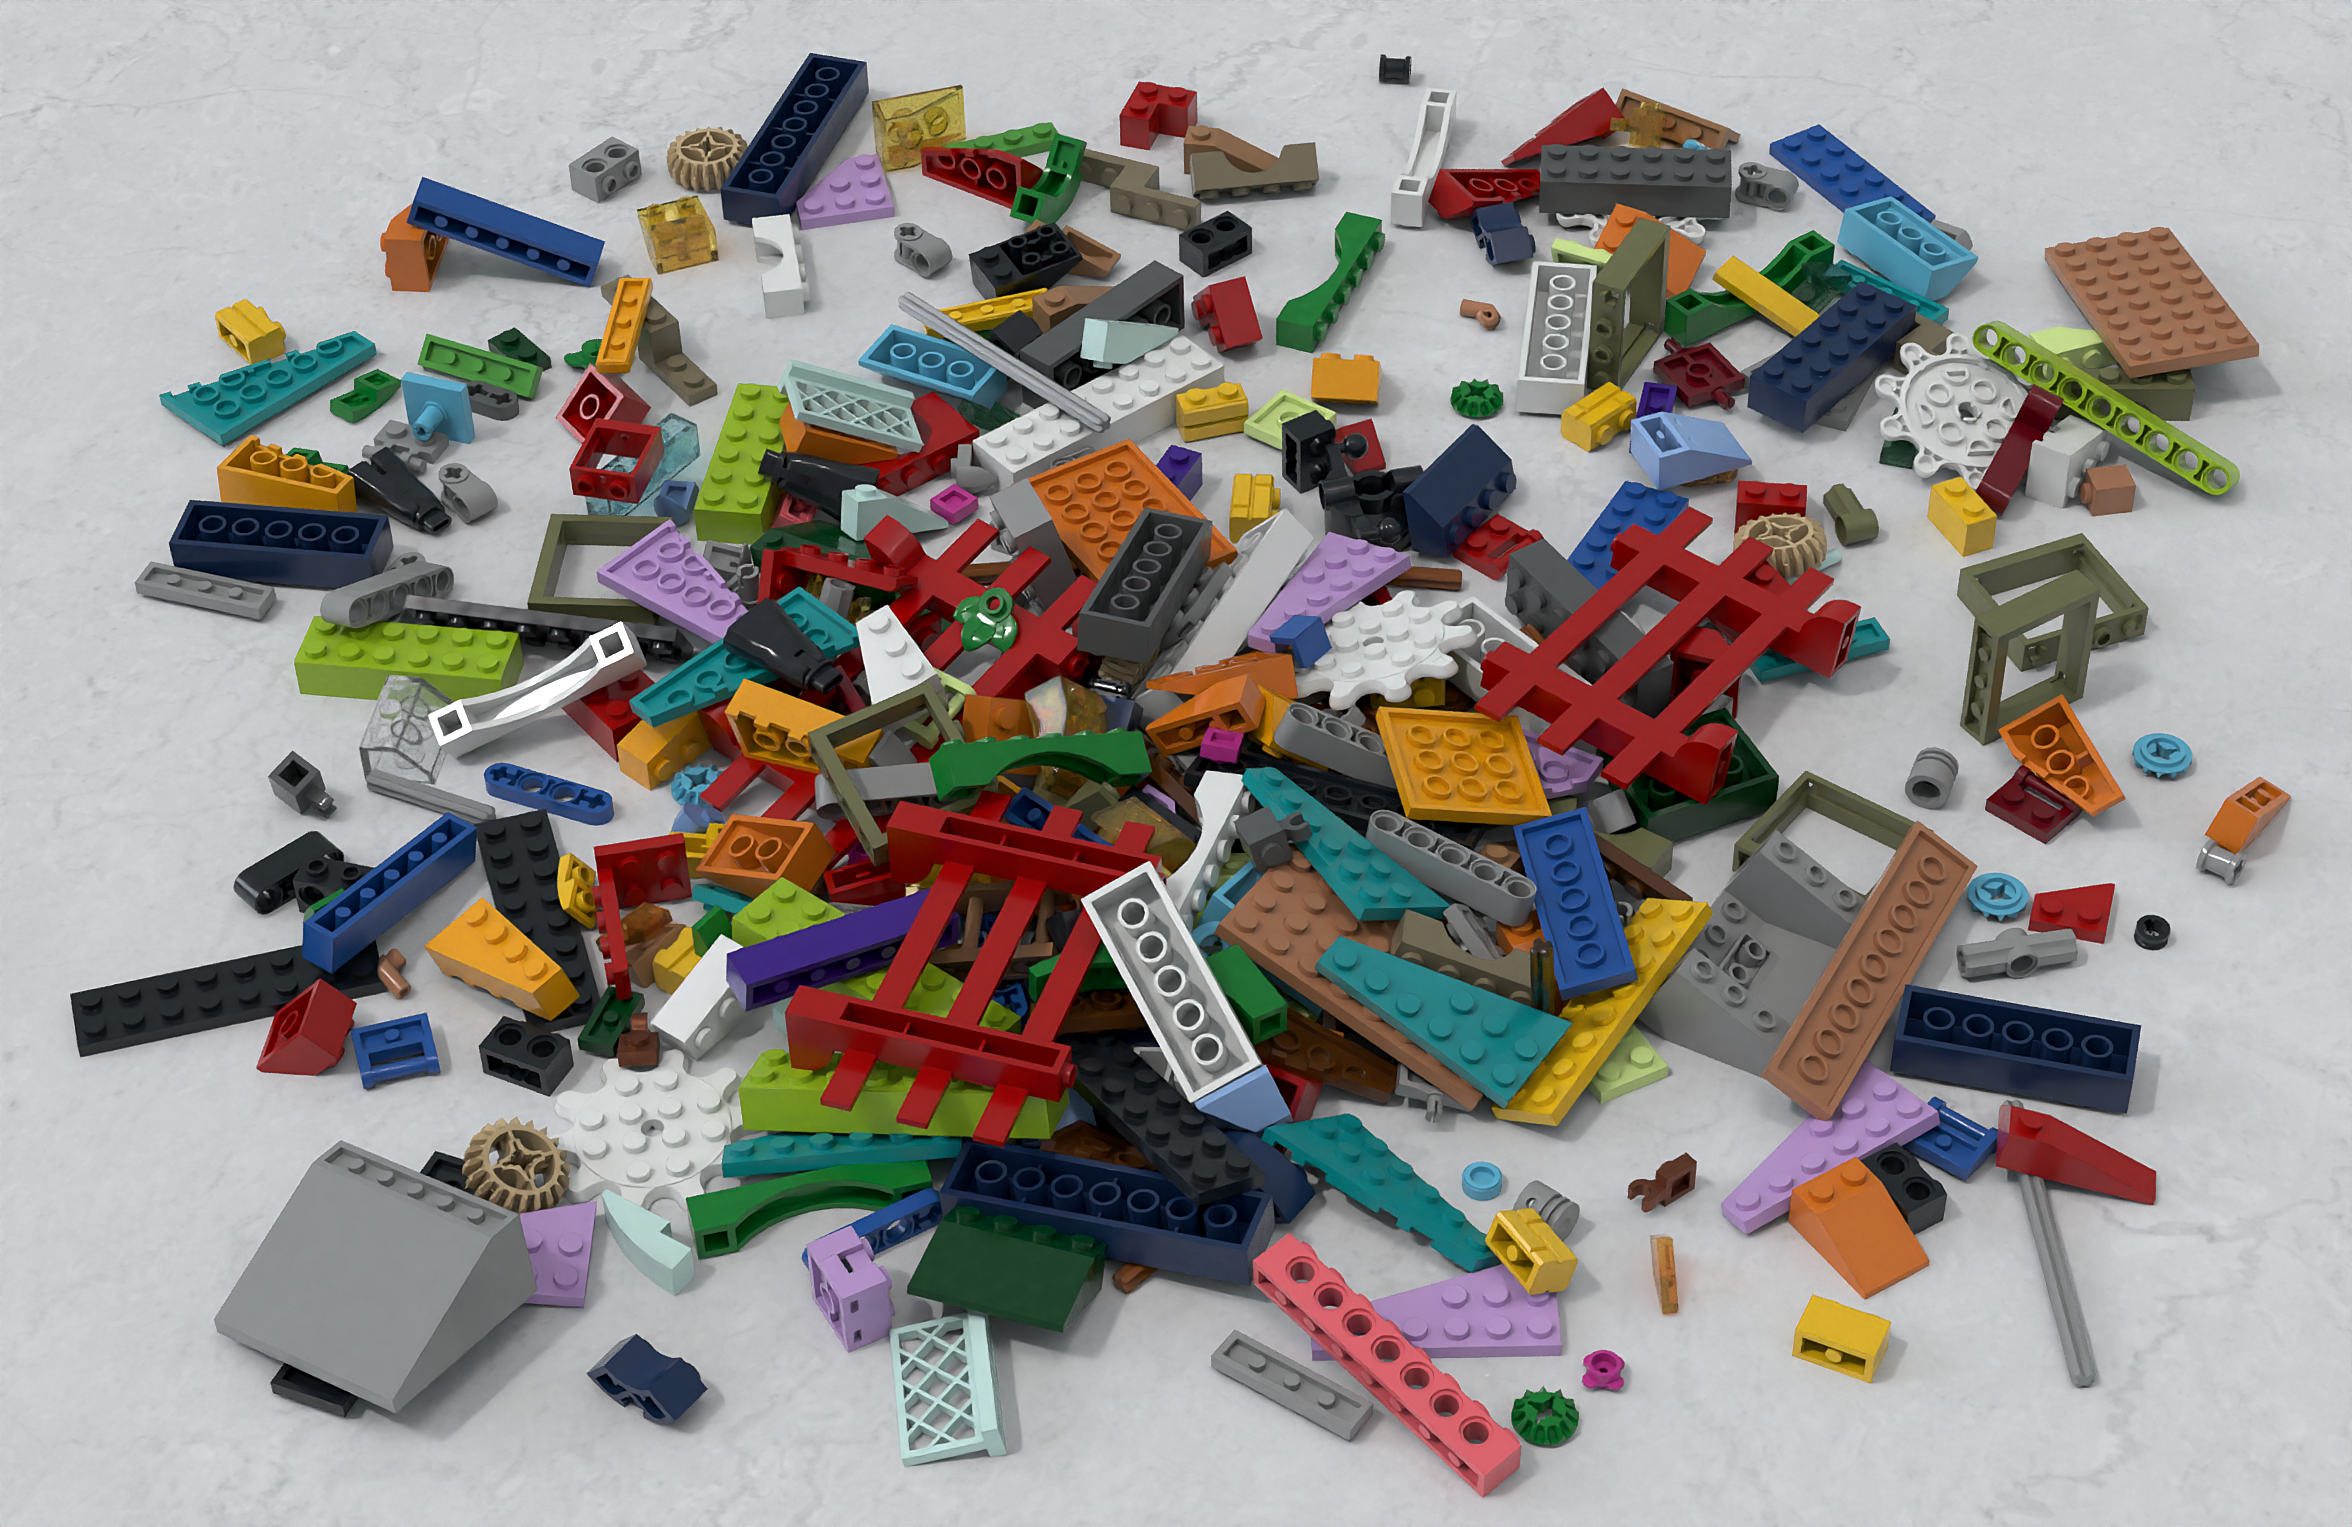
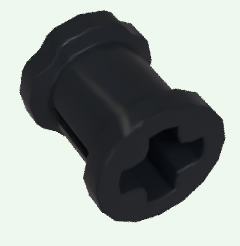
(1395, 68)

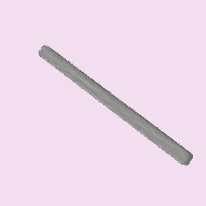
(1005, 362)
(2056, 1276)

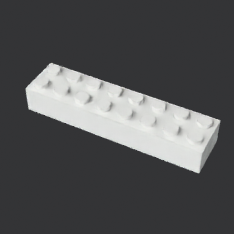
(1134, 396)
(1259, 571)

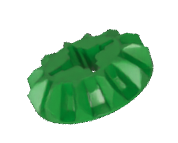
(1476, 405)
(1552, 1428)

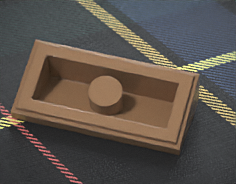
(643, 954)

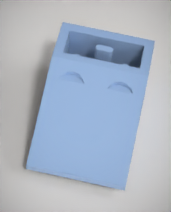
(1684, 448)

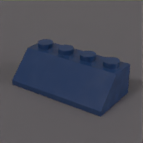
(1457, 493)

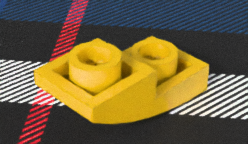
(575, 889)

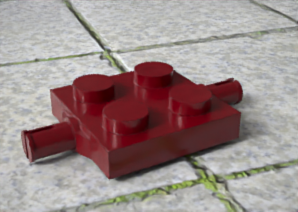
(1699, 374)

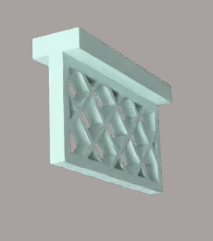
(854, 396)
(982, 1388)

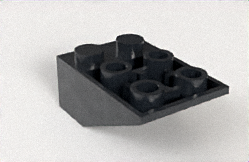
(1023, 262)

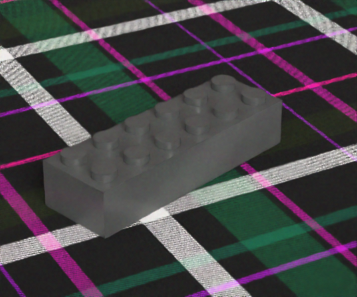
(1646, 179)
(1147, 296)
(1144, 586)
(1548, 590)

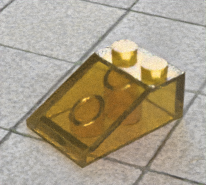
(915, 122)
(1065, 709)

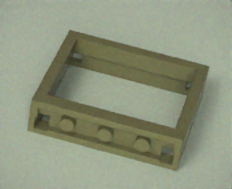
(1643, 265)
(588, 530)
(2043, 563)
(1982, 704)
(826, 738)
(1830, 802)

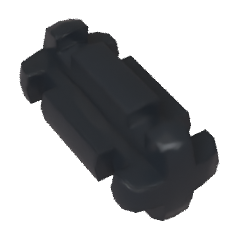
(1109, 687)

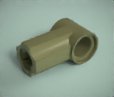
(1850, 518)

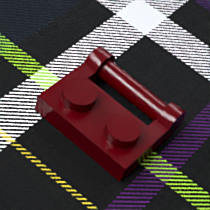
(2029, 812)

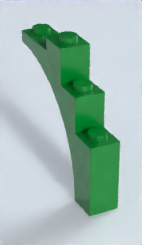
(1248, 991)

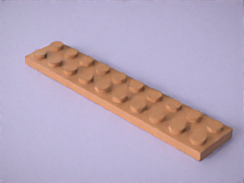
(1869, 972)

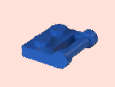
(391, 1041)
(1955, 1143)

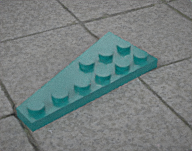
(265, 388)
(718, 674)
(1351, 865)
(1466, 1028)
(819, 1150)
(1379, 1179)

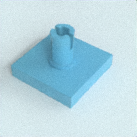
(438, 407)

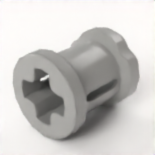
(2221, 861)

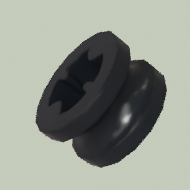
(2152, 923)

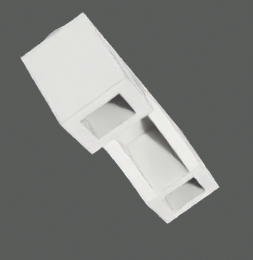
(786, 284)

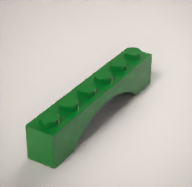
(1699, 314)
(1307, 318)
(967, 768)
(731, 1217)

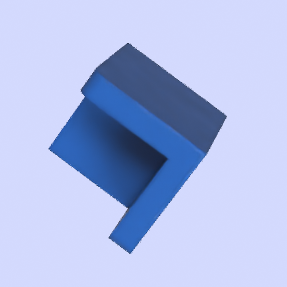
(1305, 636)

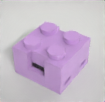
(850, 1288)

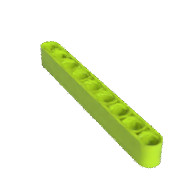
(2121, 407)

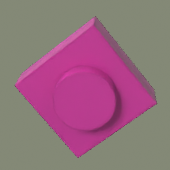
(954, 504)
(1221, 745)

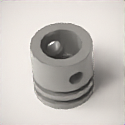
(1931, 778)
(1551, 1206)

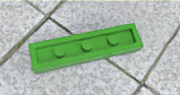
(1017, 142)
(480, 365)

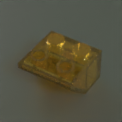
(678, 234)
(1167, 841)

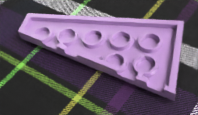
(674, 583)
(1327, 583)
(1868, 1119)
(560, 1252)
(1472, 1318)

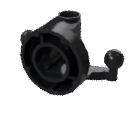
(1370, 502)

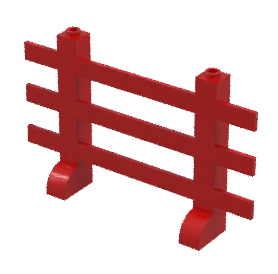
(940, 587)
(1721, 592)
(956, 1045)

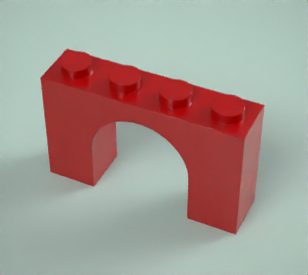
(941, 432)

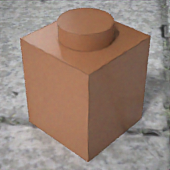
(2108, 490)

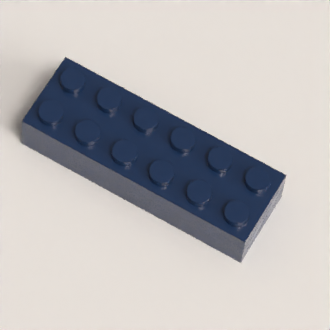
(1830, 357)
(281, 543)
(2015, 1048)

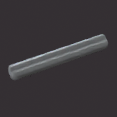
(429, 797)

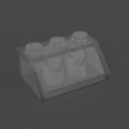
(400, 732)

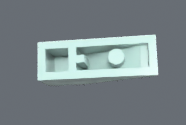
(1121, 341)
(867, 506)

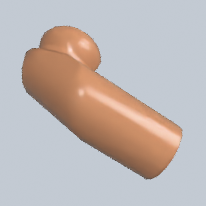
(1483, 312)
(389, 974)

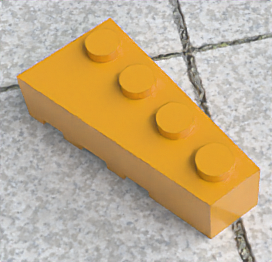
(270, 478)
(777, 726)
(659, 752)
(498, 957)

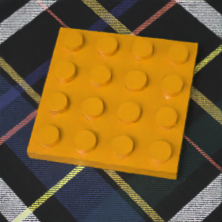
(1461, 767)

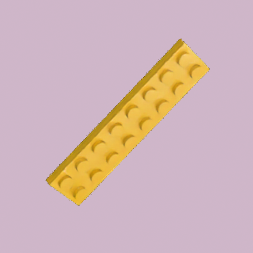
(1600, 1019)

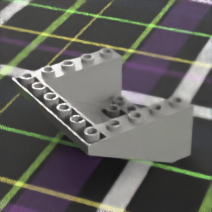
(1755, 958)
(378, 1277)

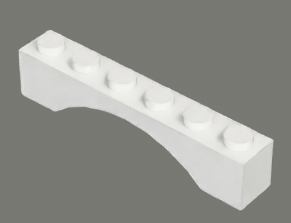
(1431, 140)
(487, 717)
(1218, 803)

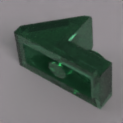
(1821, 284)

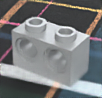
(605, 169)

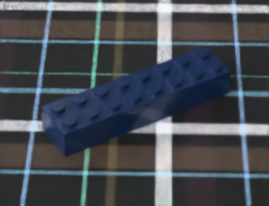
(795, 139)
(1117, 1205)

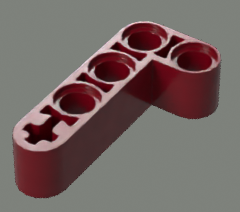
(2015, 451)

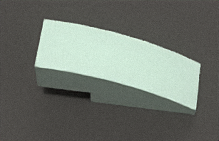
(649, 1243)

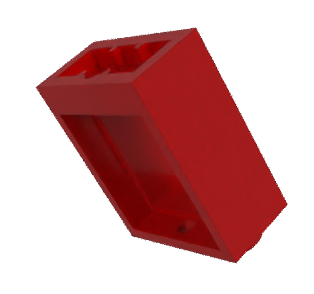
(607, 437)

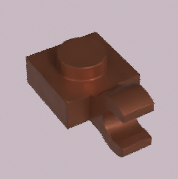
(640, 1044)
(1671, 1182)

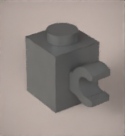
(301, 786)
(1267, 839)

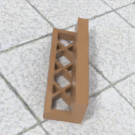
(1681, 124)

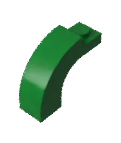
(1056, 186)

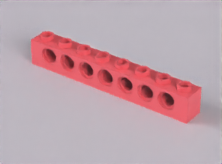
(1479, 1465)

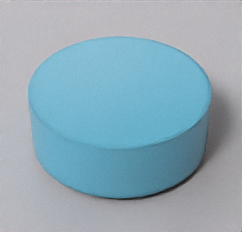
(1482, 1181)

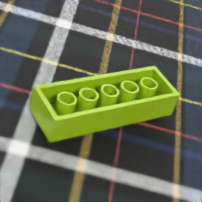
(734, 498)
(357, 660)

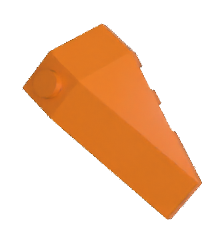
(1266, 669)
(2062, 755)

